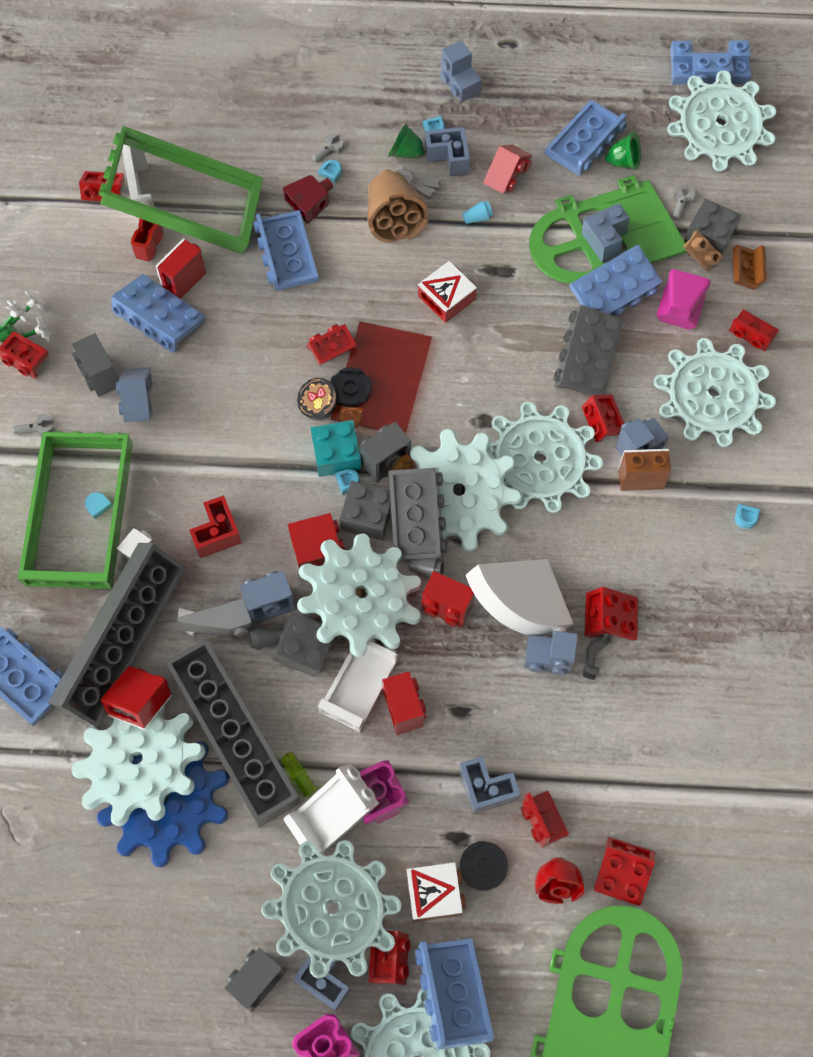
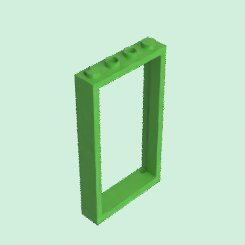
(193, 161)
(63, 579)

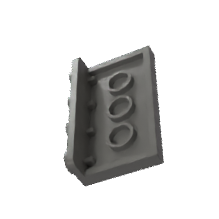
(588, 351)
(417, 512)

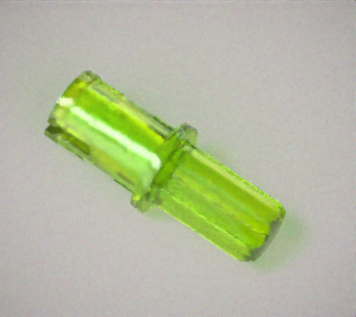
(298, 774)

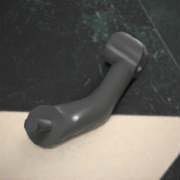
(590, 671)

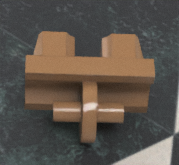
(702, 251)

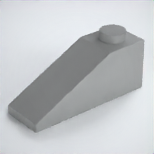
(222, 620)

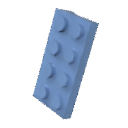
(586, 137)
(286, 250)
(618, 283)
(156, 312)
(25, 679)
(454, 994)

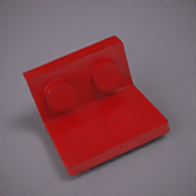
(611, 613)
(544, 818)
(625, 871)

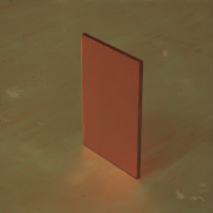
(395, 367)

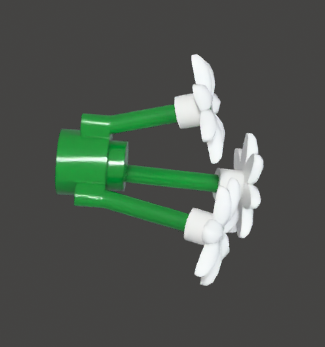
(21, 312)

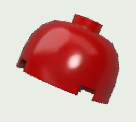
(558, 881)

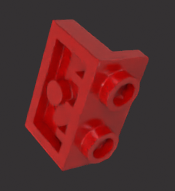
(91, 183)
(753, 330)
(331, 344)
(22, 354)
(603, 416)
(390, 966)

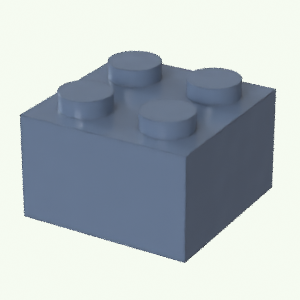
(267, 597)

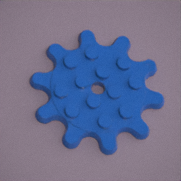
(182, 816)

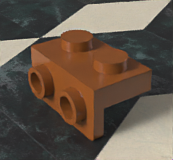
(749, 266)

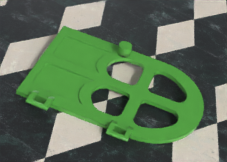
(647, 227)
(608, 1036)

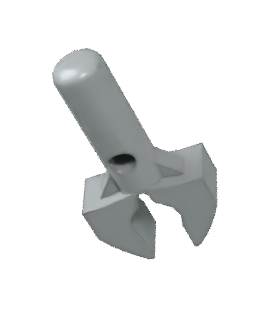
(331, 146)
(682, 200)
(37, 426)

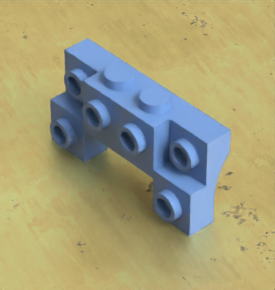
(707, 65)

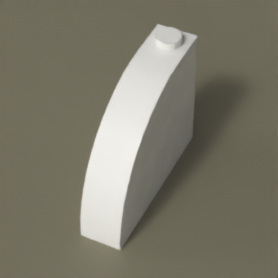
(521, 596)

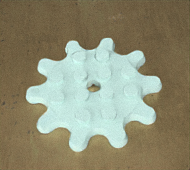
(725, 102)
(723, 372)
(560, 445)
(483, 482)
(353, 616)
(143, 784)
(326, 935)
(407, 1033)

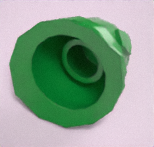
(407, 144)
(626, 152)

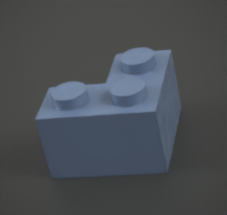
(458, 73)
(449, 146)
(604, 231)
(135, 391)
(641, 436)
(551, 654)
(486, 792)
(326, 989)

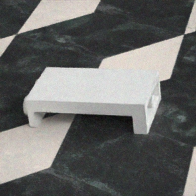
(135, 161)
(358, 686)
(332, 809)

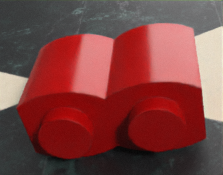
(145, 240)

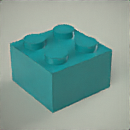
(335, 448)

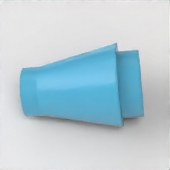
(479, 212)

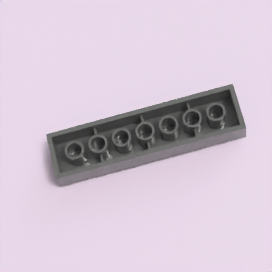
(117, 633)
(233, 733)

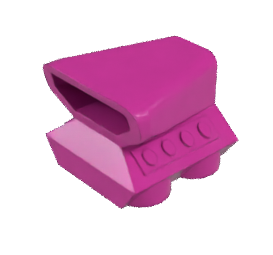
(683, 299)
(387, 791)
(324, 1039)

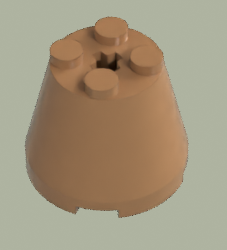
(395, 208)

